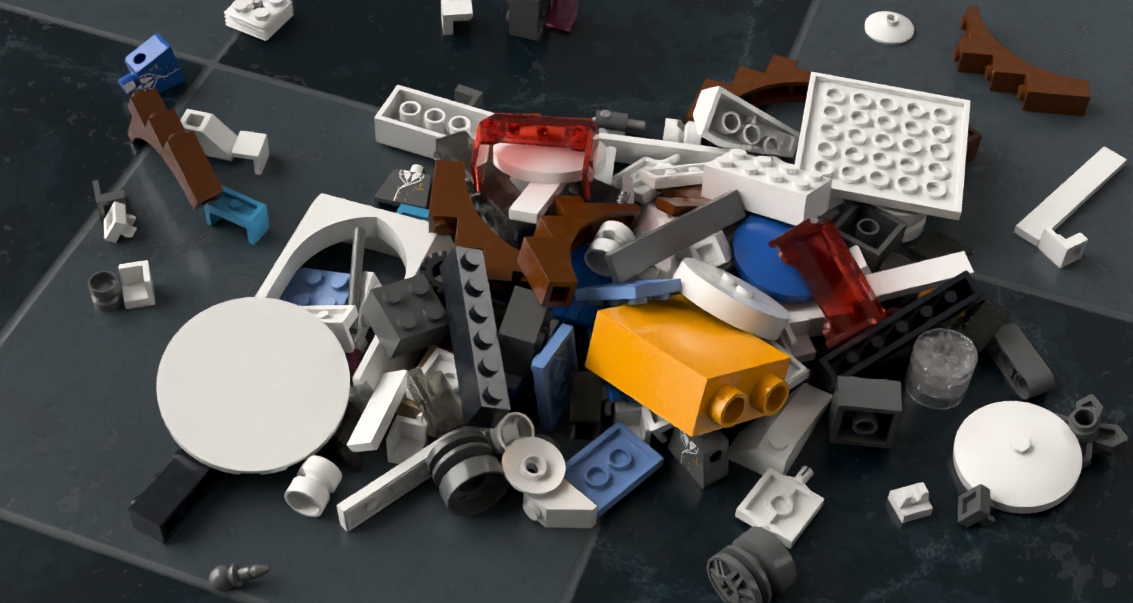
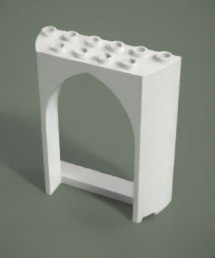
(334, 221)

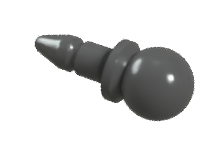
(225, 577)

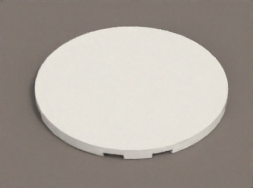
(253, 385)

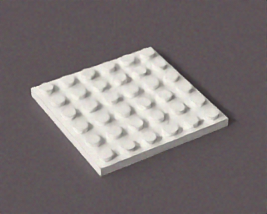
(886, 144)

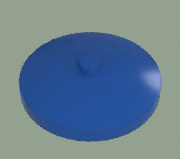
(761, 264)

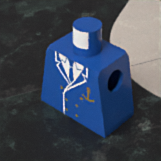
(152, 67)

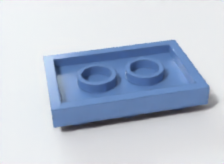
(317, 288)
(635, 291)
(553, 376)
(612, 466)

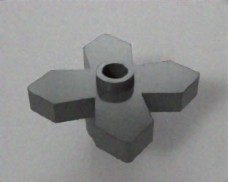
(1090, 431)

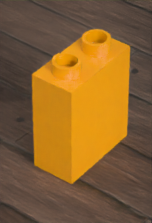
(687, 364)

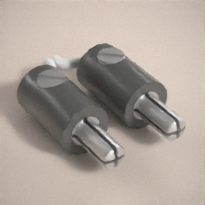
(616, 122)

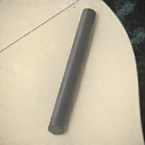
(356, 273)

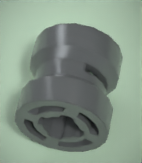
(105, 291)

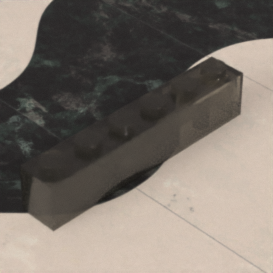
(496, 193)

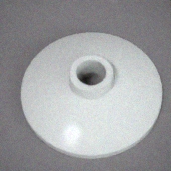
(889, 28)
(536, 455)

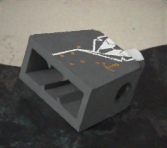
(405, 187)
(702, 455)

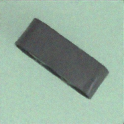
(1020, 362)

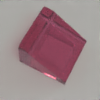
(562, 14)

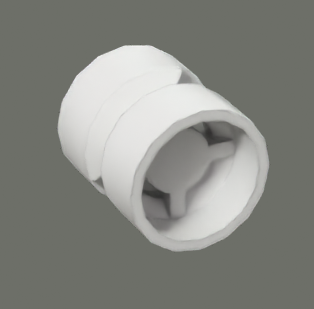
(678, 132)
(608, 238)
(510, 428)
(312, 486)

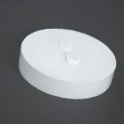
(731, 299)

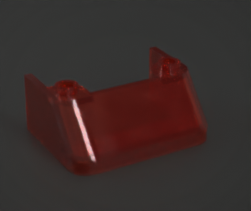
(536, 130)
(832, 278)

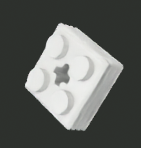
(259, 17)

